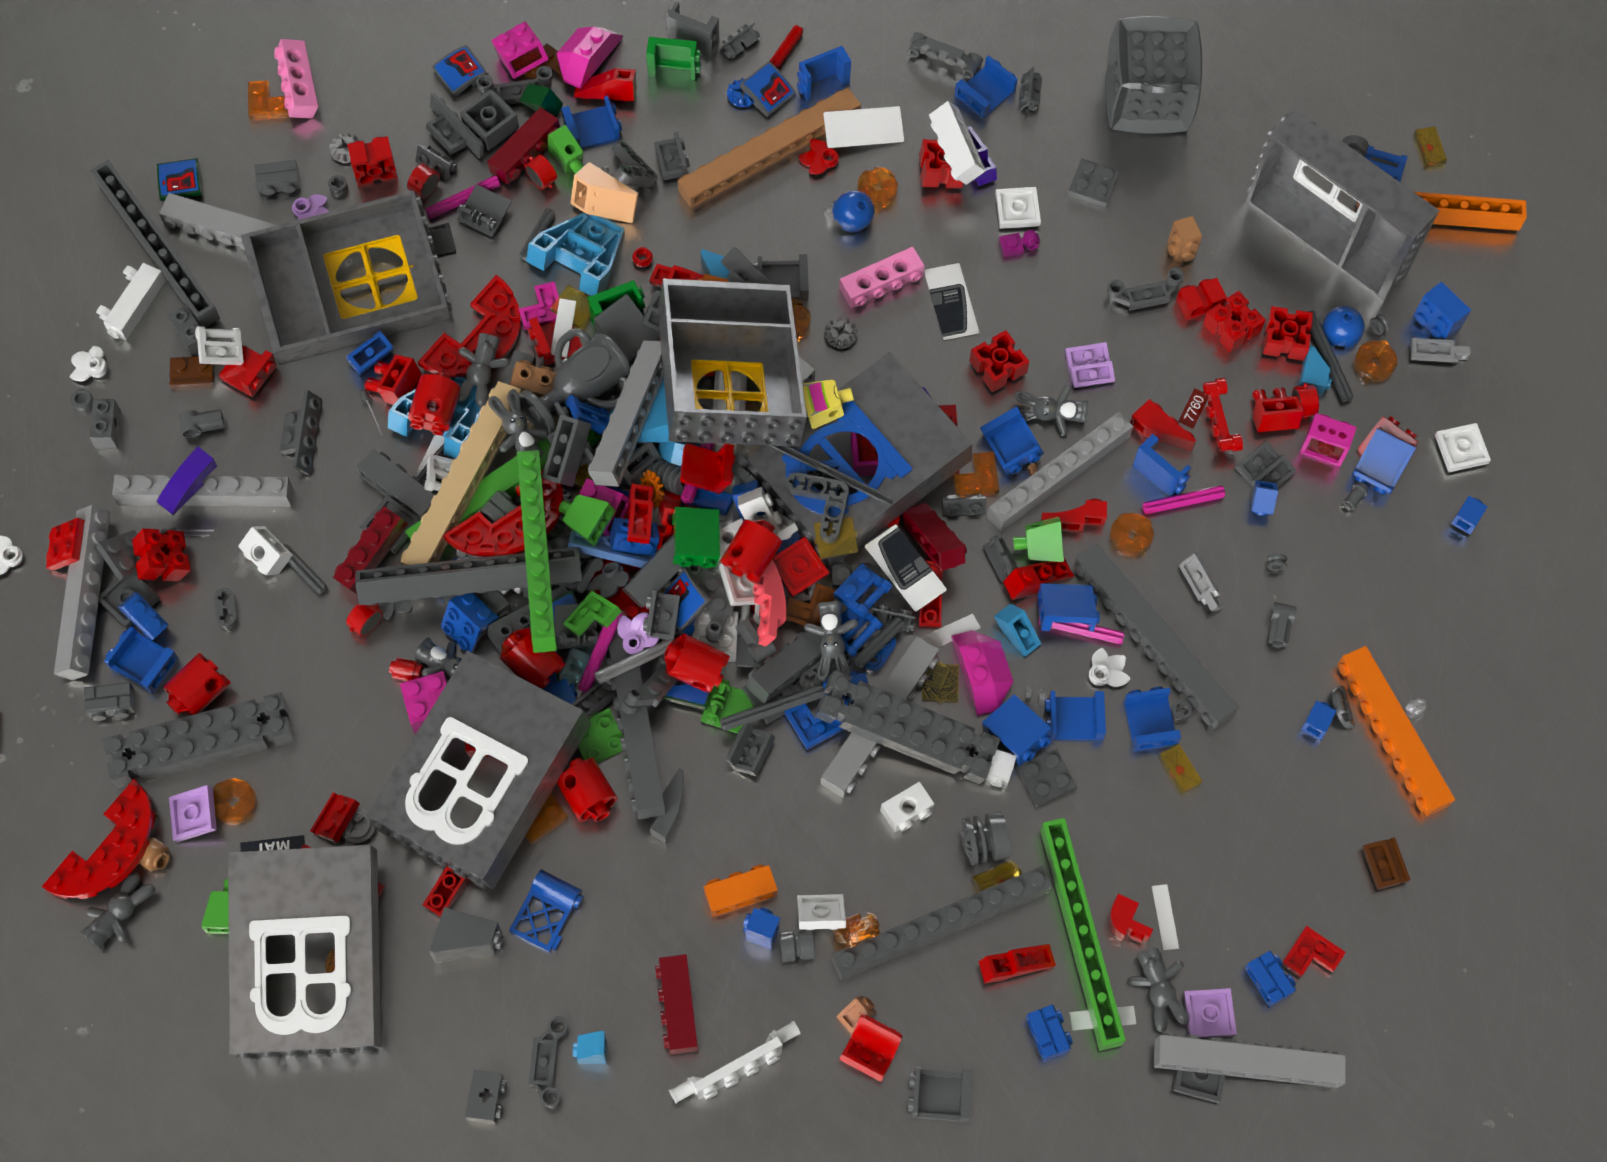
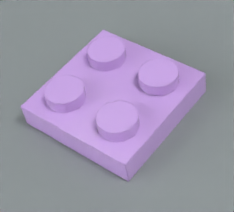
(192, 813)
(1210, 1013)

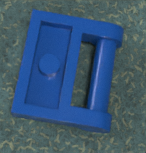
(1395, 172)
(584, 412)
(857, 585)
(874, 624)

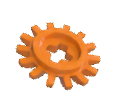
(651, 479)

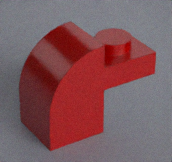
(1121, 920)

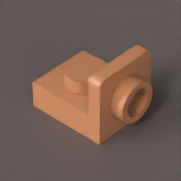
(851, 1014)

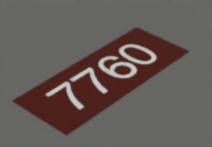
(1193, 408)

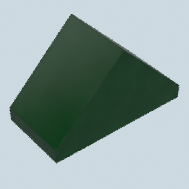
(539, 96)

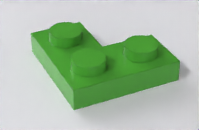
(590, 609)

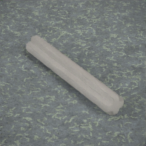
(631, 662)

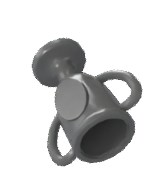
(584, 375)

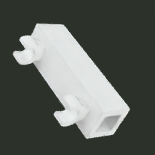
(133, 302)

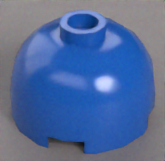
(853, 211)
(1344, 326)

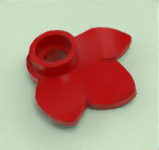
(817, 157)

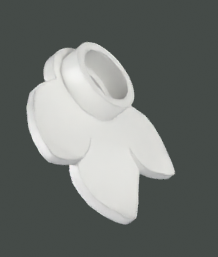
(88, 364)
(6, 550)
(1109, 667)

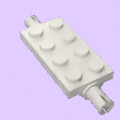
(746, 1064)

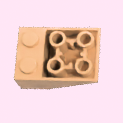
(603, 195)

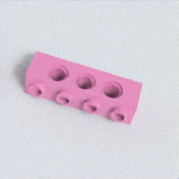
(296, 78)
(887, 268)

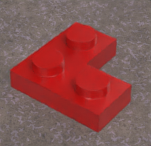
(1312, 947)

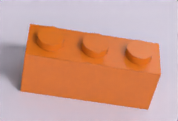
(740, 890)

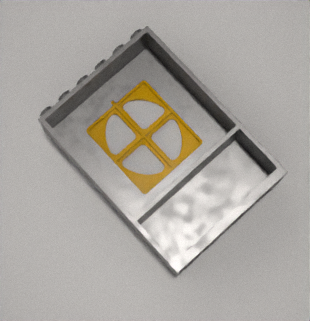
(298, 267)
(729, 330)

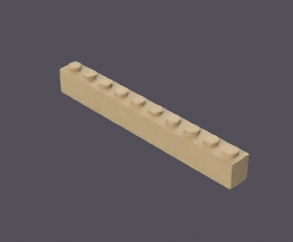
(460, 484)

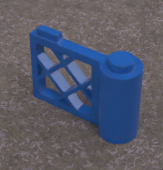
(556, 893)

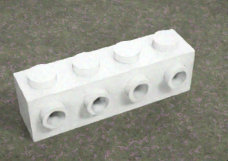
(956, 143)

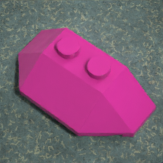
(585, 53)
(983, 670)

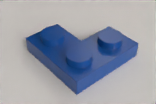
(811, 730)

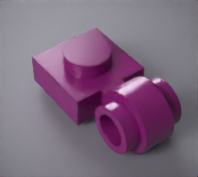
(1013, 245)

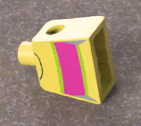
(824, 401)

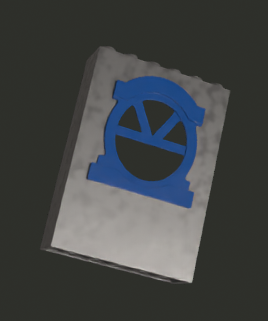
(913, 443)

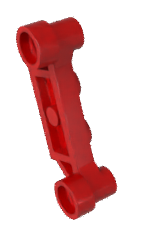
(1215, 411)

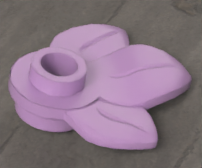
(314, 206)
(631, 630)

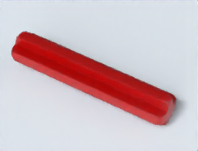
(786, 46)

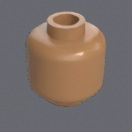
(156, 855)

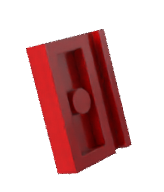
(335, 817)

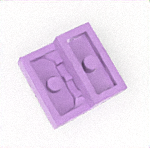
(1089, 365)

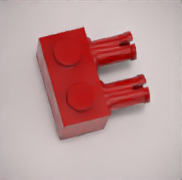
(397, 379)
(1276, 412)

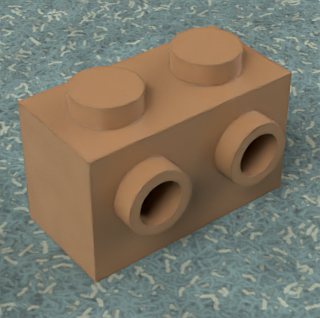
(1184, 239)
(532, 378)

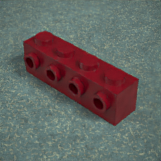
(525, 142)
(934, 536)
(371, 548)
(677, 1004)

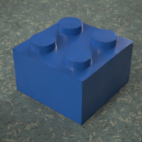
(1441, 312)

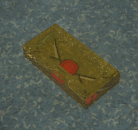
(1430, 146)
(1180, 768)
(996, 875)

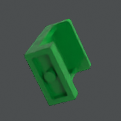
(673, 55)
(601, 301)
(696, 537)

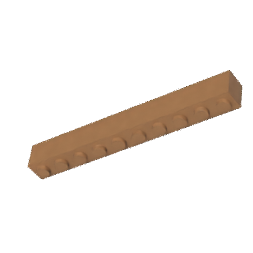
(762, 150)

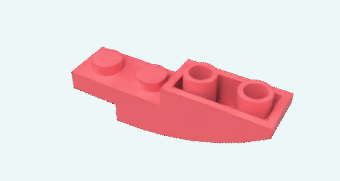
(771, 597)

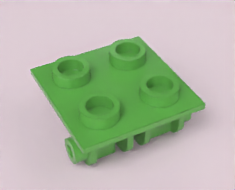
(725, 702)
(601, 738)

